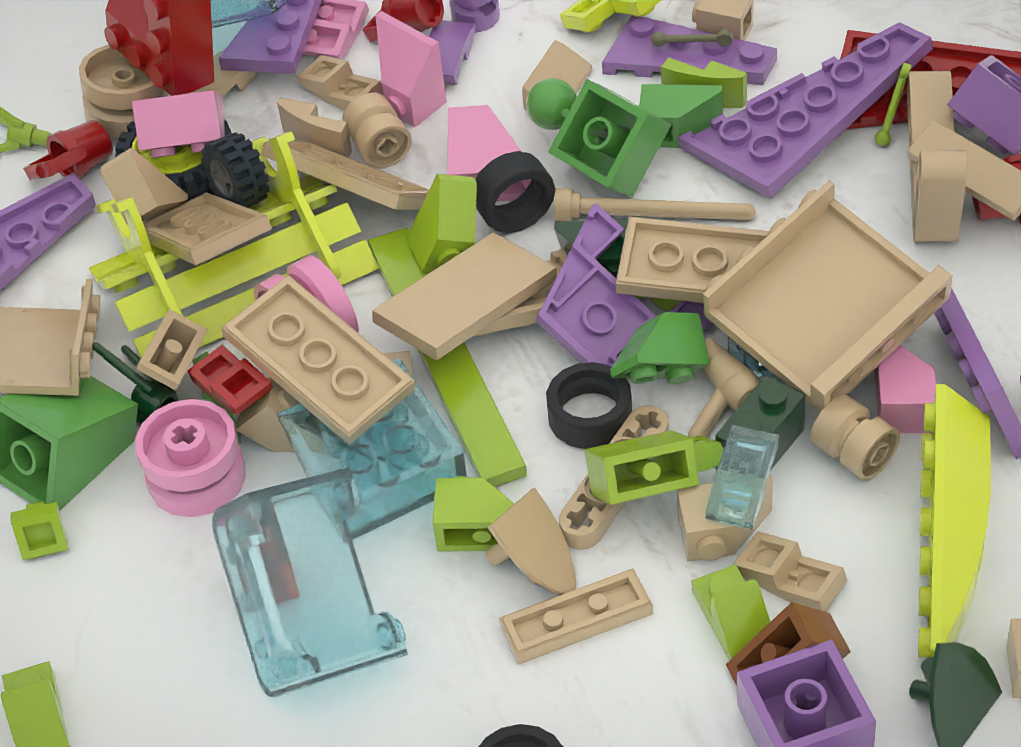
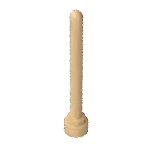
(571, 205)

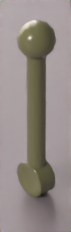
(723, 38)

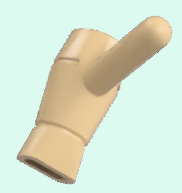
(732, 385)

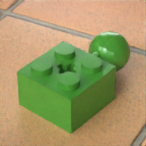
(598, 131)

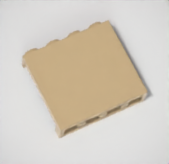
(823, 298)

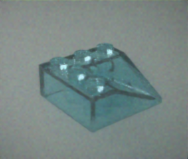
(390, 461)

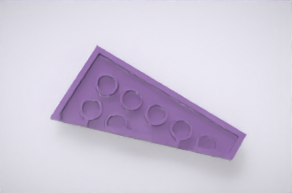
(38, 222)

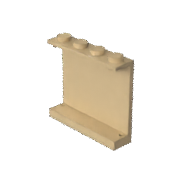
(47, 347)

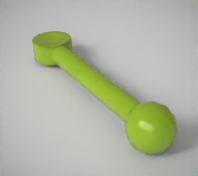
(883, 136)

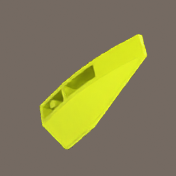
(957, 513)

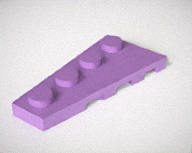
(272, 41)
(979, 370)

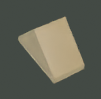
(135, 177)

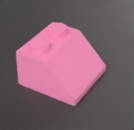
(178, 122)

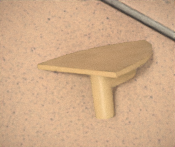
(534, 543)

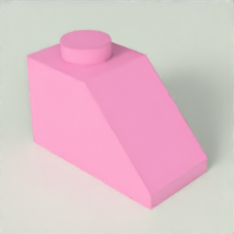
(902, 390)

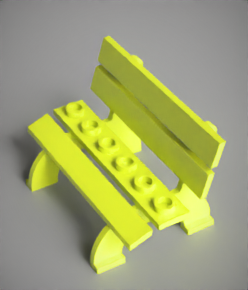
(238, 266)

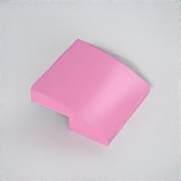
(336, 27)

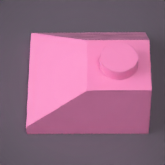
(409, 70)

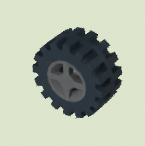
(235, 170)

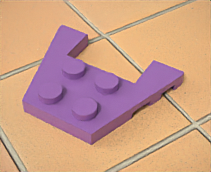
(583, 302)

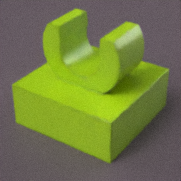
(39, 530)

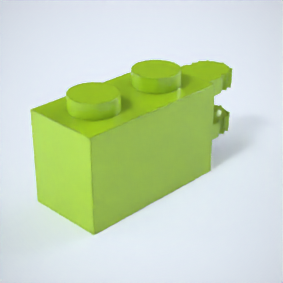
(649, 465)

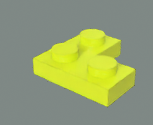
(590, 14)

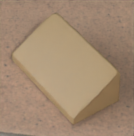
(558, 63)

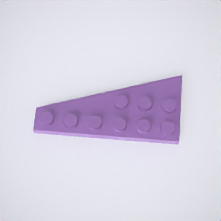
(803, 115)

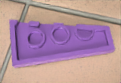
(637, 53)

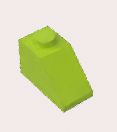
(444, 221)
(464, 512)

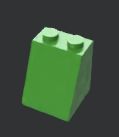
(62, 441)

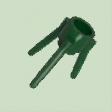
(147, 393)

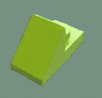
(731, 607)
(34, 707)

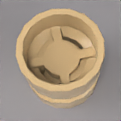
(377, 130)
(848, 433)

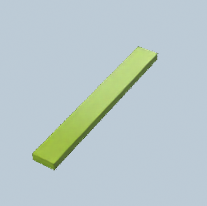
(455, 378)

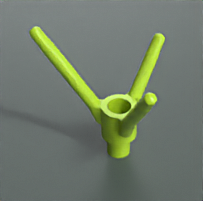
(21, 133)

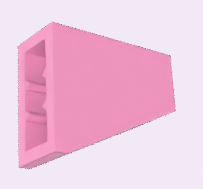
(475, 140)

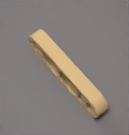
(602, 513)

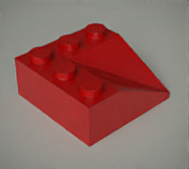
(164, 40)

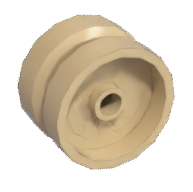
(110, 86)

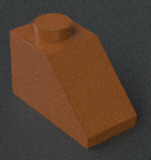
(788, 632)

